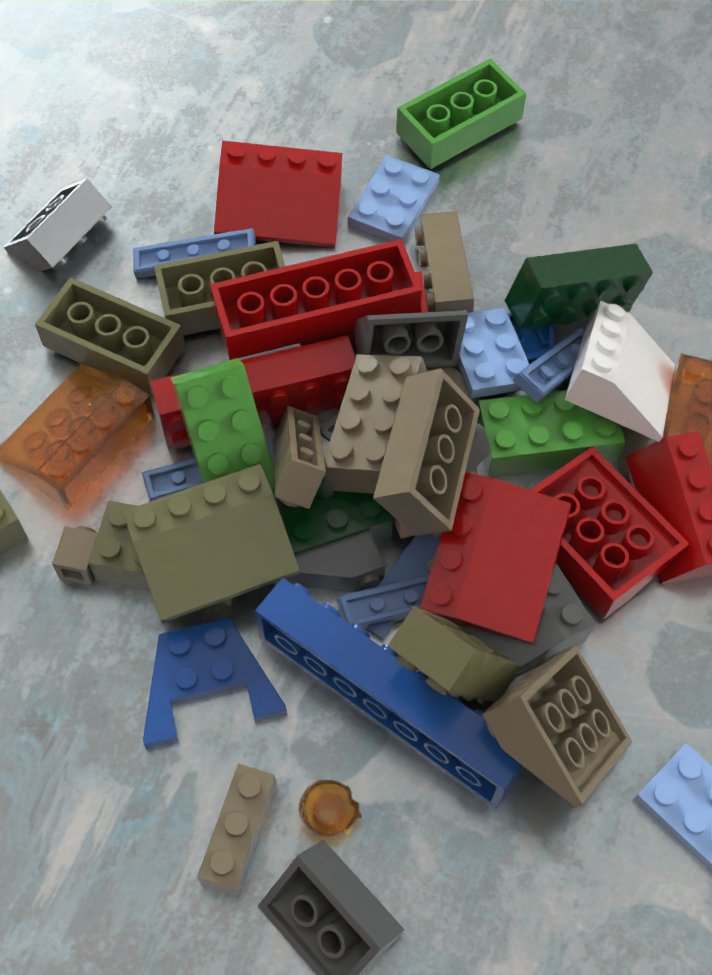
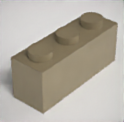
(237, 831)

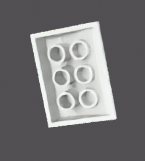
(622, 373)

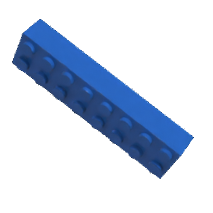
(385, 690)

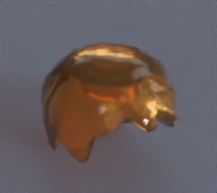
(328, 808)

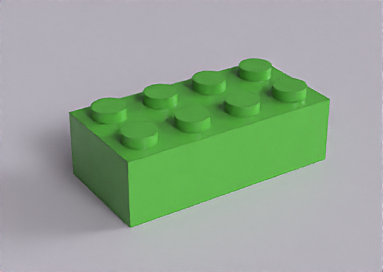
(460, 113)
(222, 421)
(543, 434)

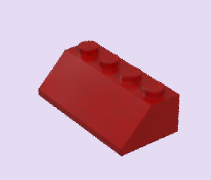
(678, 484)

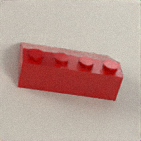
(279, 193)
(611, 534)
(497, 558)

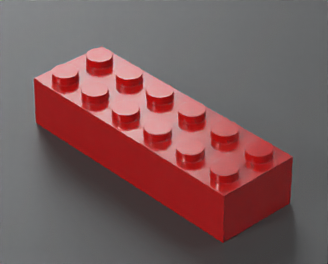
(314, 298)
(300, 377)

